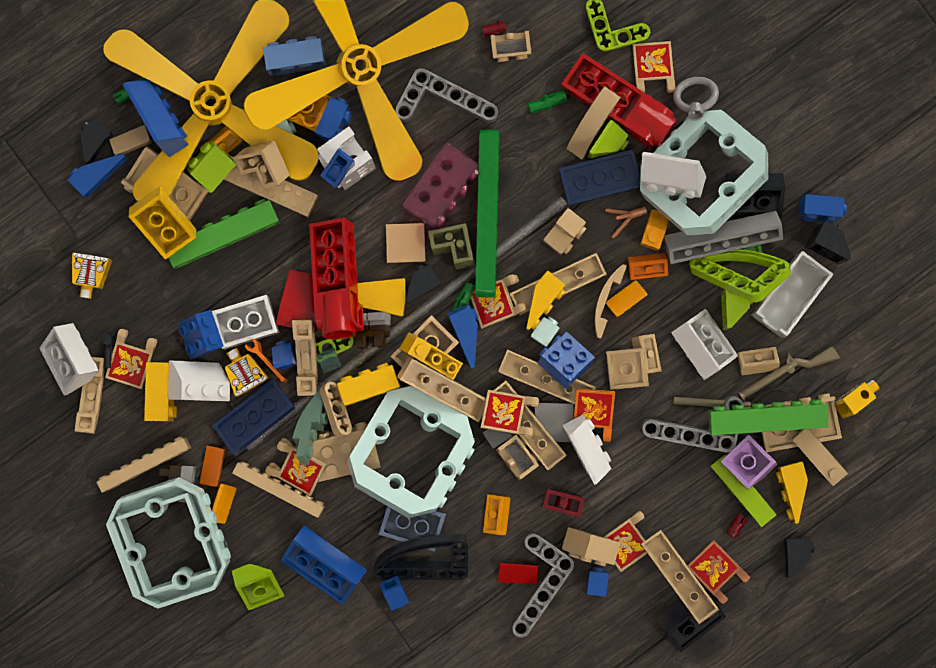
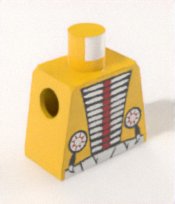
(89, 272)
(244, 372)
(856, 399)

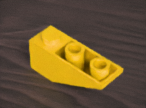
(544, 293)
(430, 355)
(794, 484)

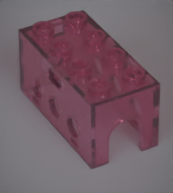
(444, 196)

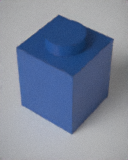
(597, 582)
(394, 593)

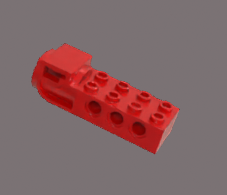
(635, 111)
(335, 279)

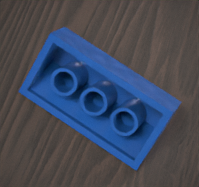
(157, 116)
(323, 565)

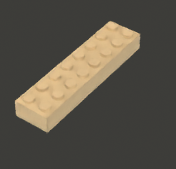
(284, 194)
(572, 276)
(534, 375)
(442, 388)
(541, 442)
(142, 465)
(276, 488)
(680, 577)

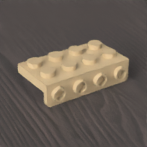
(187, 193)
(783, 439)
(336, 450)

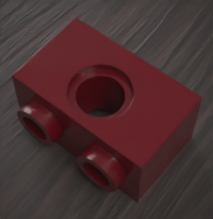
(563, 502)

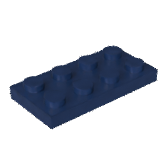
(600, 177)
(253, 417)

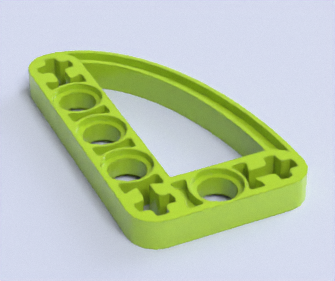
(753, 291)

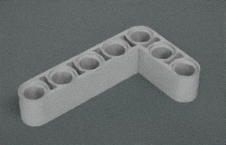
(444, 95)
(698, 433)
(544, 585)

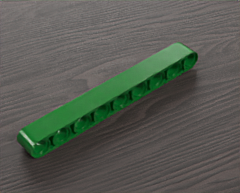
(487, 213)

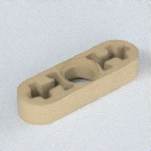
(332, 416)

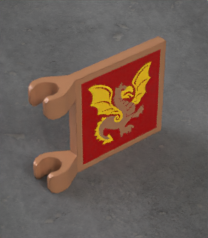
(715, 568)

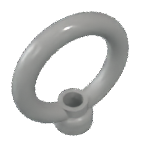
(695, 109)

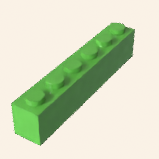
(227, 232)
(768, 418)

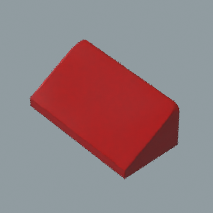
(518, 573)

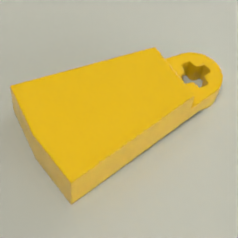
(383, 296)

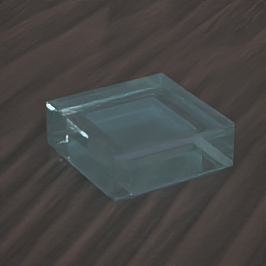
(329, 360)

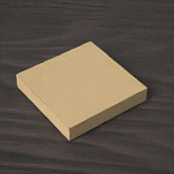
(405, 243)
(627, 368)

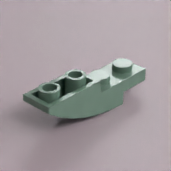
(311, 420)

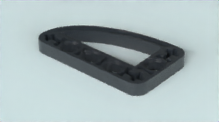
(385, 562)

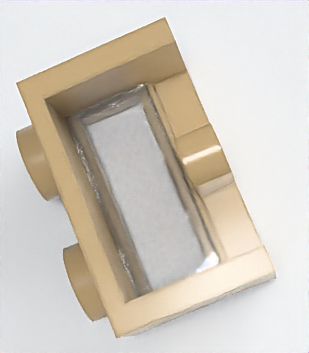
(511, 45)
(518, 457)

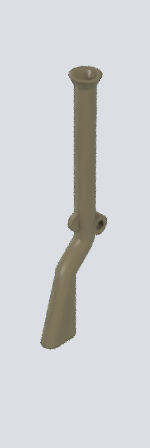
(826, 356)

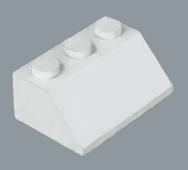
(672, 175)
(704, 344)
(68, 358)
(197, 381)
(588, 447)

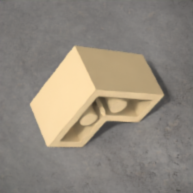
(264, 160)
(564, 232)
(590, 547)

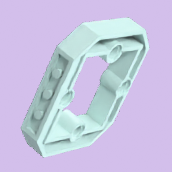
(743, 188)
(378, 485)
(133, 568)

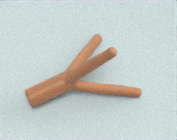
(626, 214)

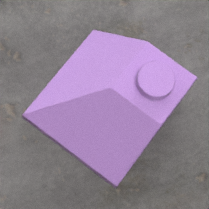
(749, 462)

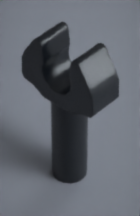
(108, 342)

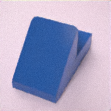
(337, 168)

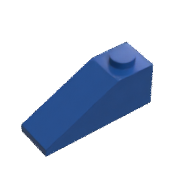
(91, 176)
(465, 327)
(283, 355)

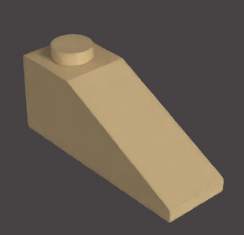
(819, 456)

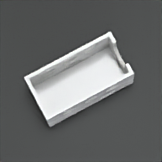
(347, 143)
(793, 296)

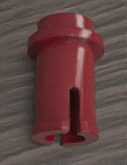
(493, 29)
(736, 526)

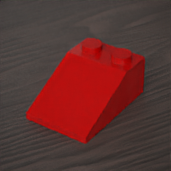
(297, 300)

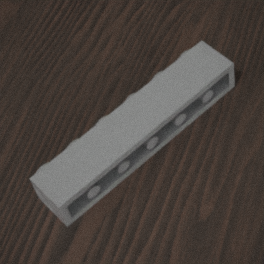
(729, 237)

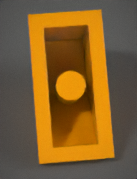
(654, 230)

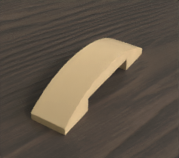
(592, 122)
(600, 323)
(306, 357)
(91, 401)

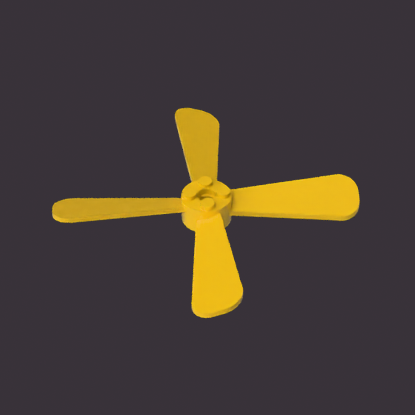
(263, 26)
(393, 144)

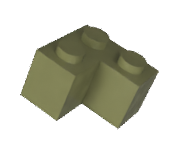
(454, 240)

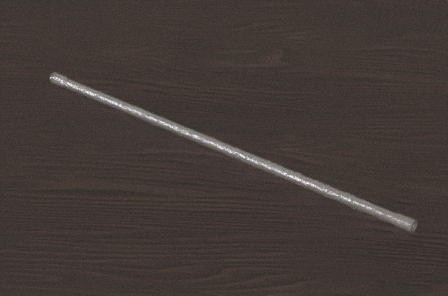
(550, 211)

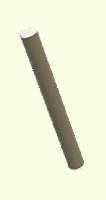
(705, 402)

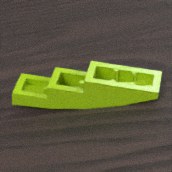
(749, 498)

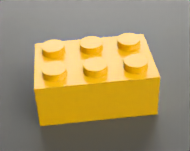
(162, 222)
(368, 384)
(156, 393)

